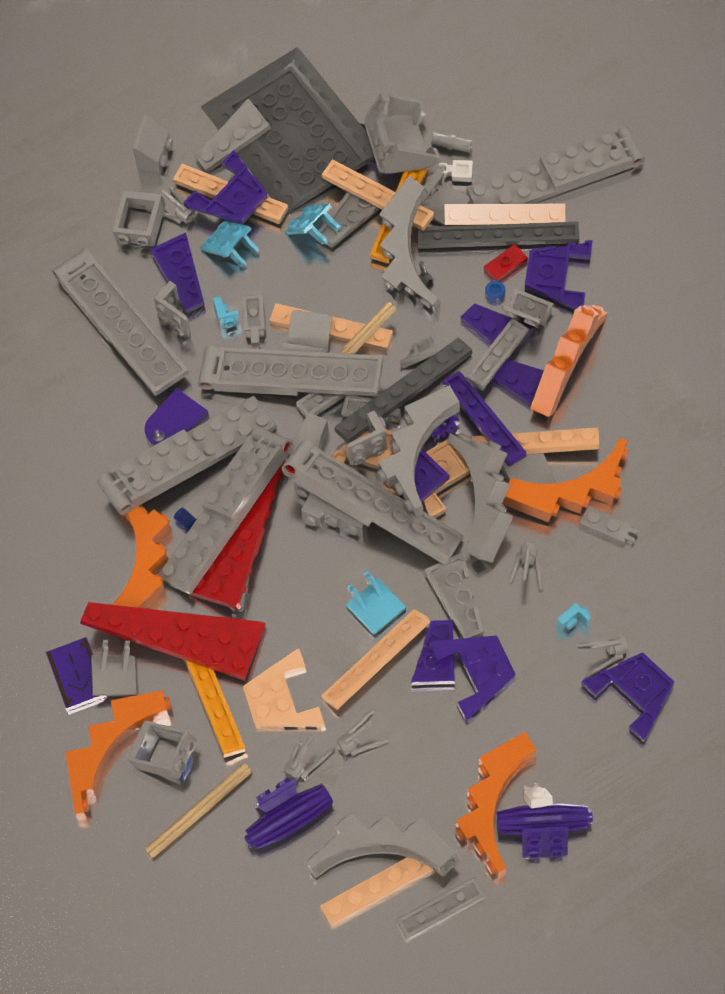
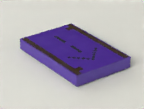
(73, 672)

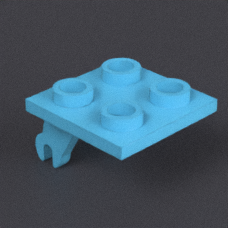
(310, 215)
(226, 237)
(375, 604)

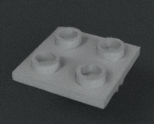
(113, 673)

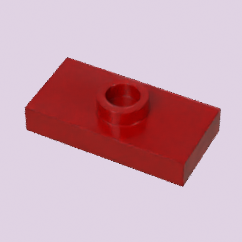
(505, 263)

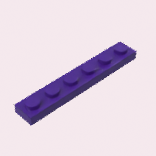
(484, 417)

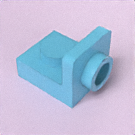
(225, 318)
(569, 618)

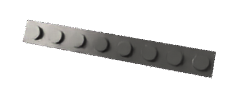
(498, 235)
(404, 389)

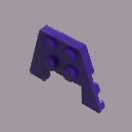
(237, 199)
(548, 272)
(484, 663)
(639, 681)

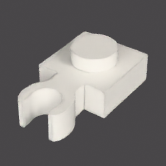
(460, 170)
(537, 796)

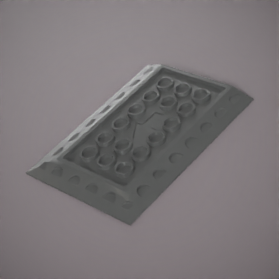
(305, 132)

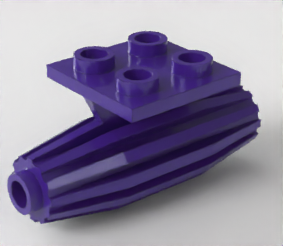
(285, 812)
(544, 828)

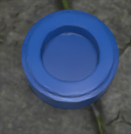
(495, 291)

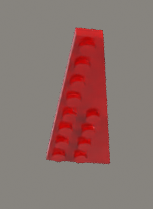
(229, 572)
(202, 639)

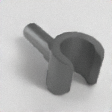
(424, 276)

